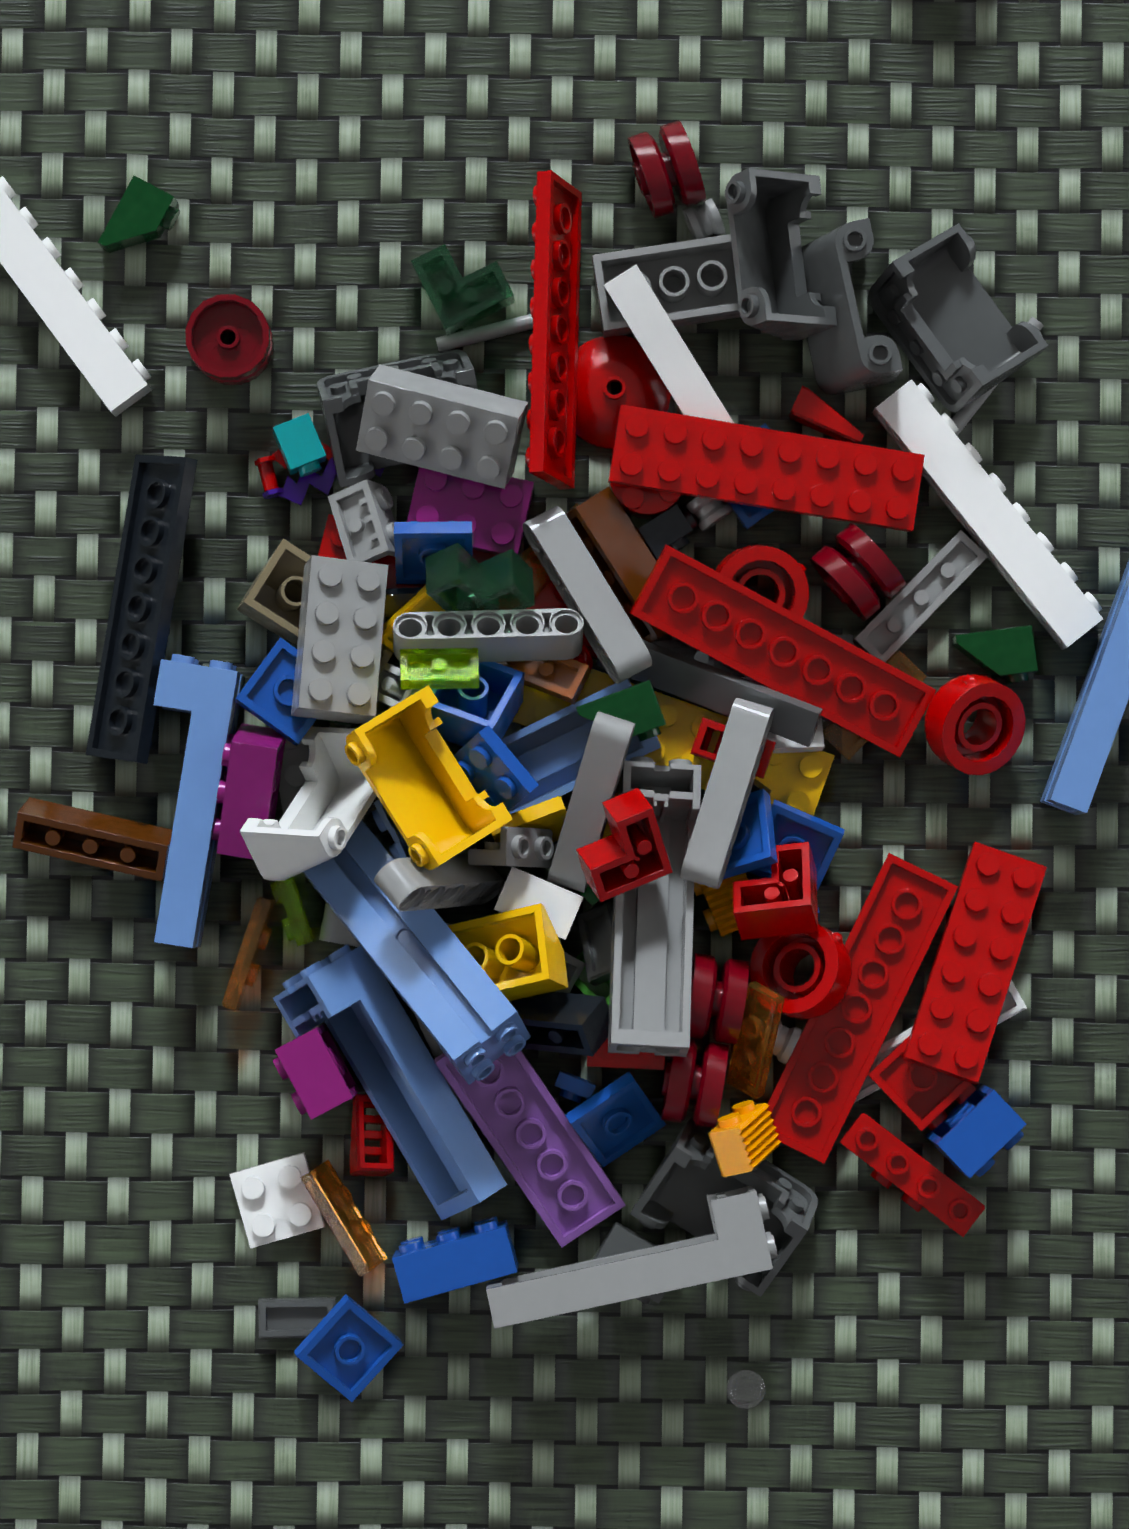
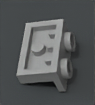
(364, 521)
(516, 849)

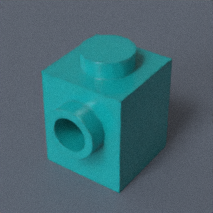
(300, 445)

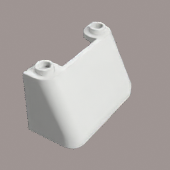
(320, 814)

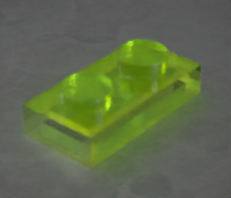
(439, 668)
(297, 923)

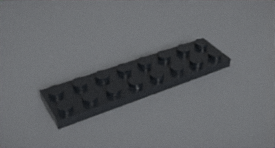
(141, 607)

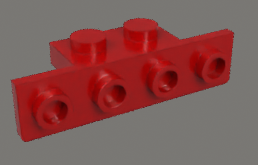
(911, 1173)

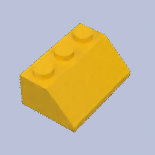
(517, 951)

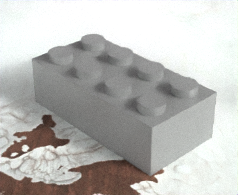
(688, 277)
(441, 426)
(339, 640)

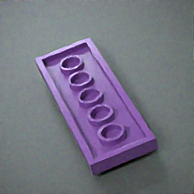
(537, 1145)

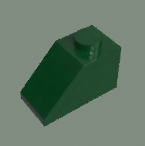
(139, 216)
(1001, 652)
(632, 704)

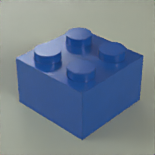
(472, 709)

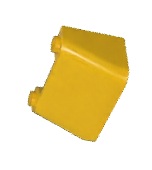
(422, 782)

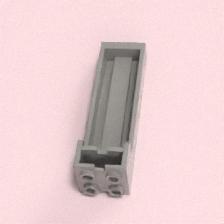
(656, 923)
(733, 1250)

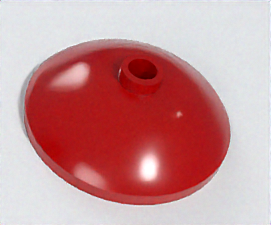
(619, 361)

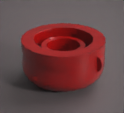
(781, 568)
(992, 737)
(775, 963)

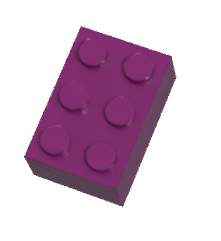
(494, 511)
(248, 785)
(316, 1072)

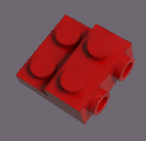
(918, 1089)

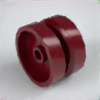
(660, 171)
(228, 317)
(858, 571)
(718, 999)
(696, 1082)

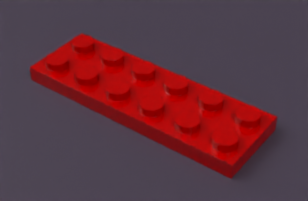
(975, 963)

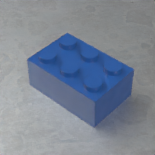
(977, 1131)
(454, 1259)

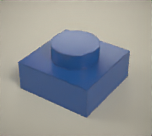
(574, 1087)

